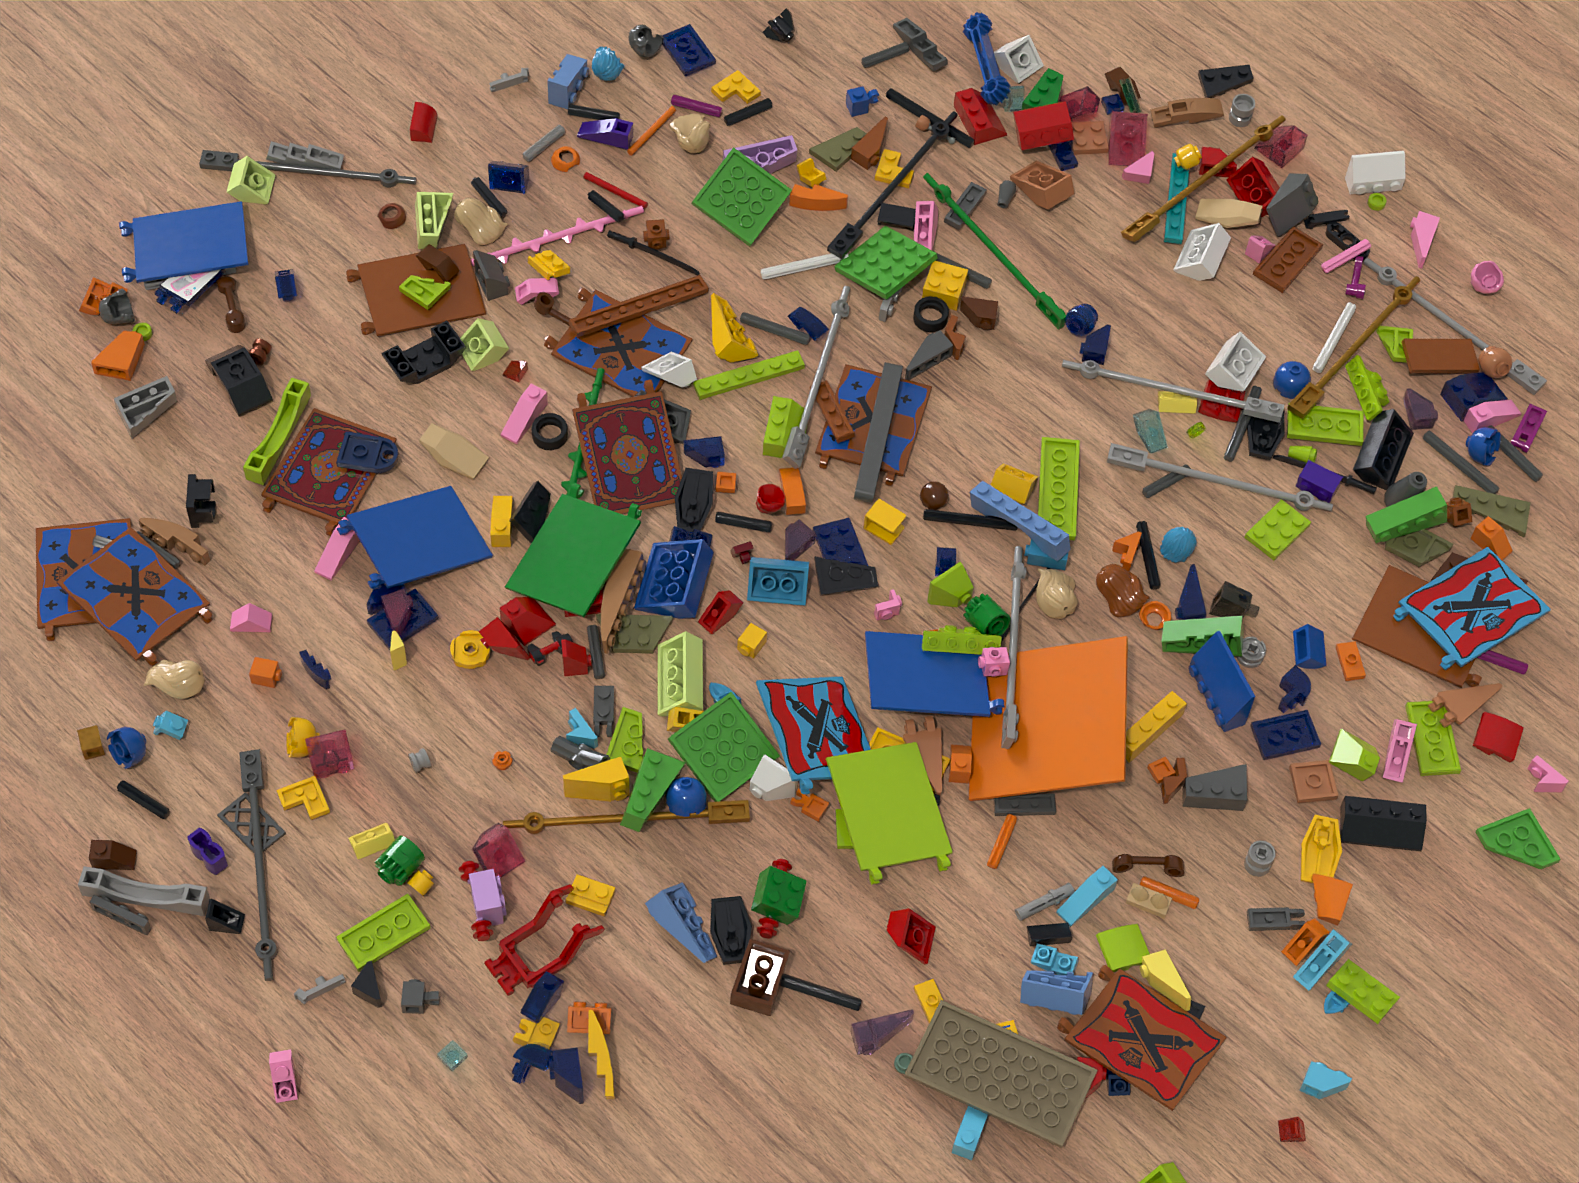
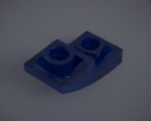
(805, 319)
(680, 534)
(316, 671)

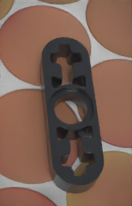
(1344, 234)

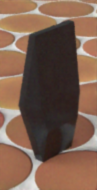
(1264, 437)
(694, 499)
(730, 928)

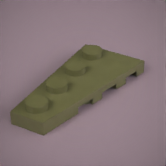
(1503, 510)

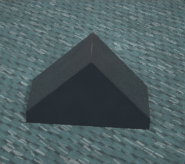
(223, 918)
(366, 986)

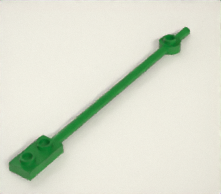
(1043, 301)

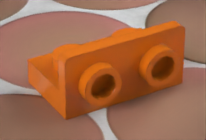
(579, 1017)

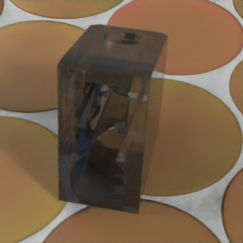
(1233, 602)

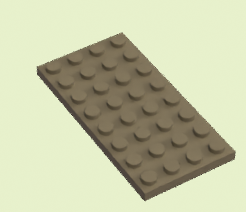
(1001, 1073)

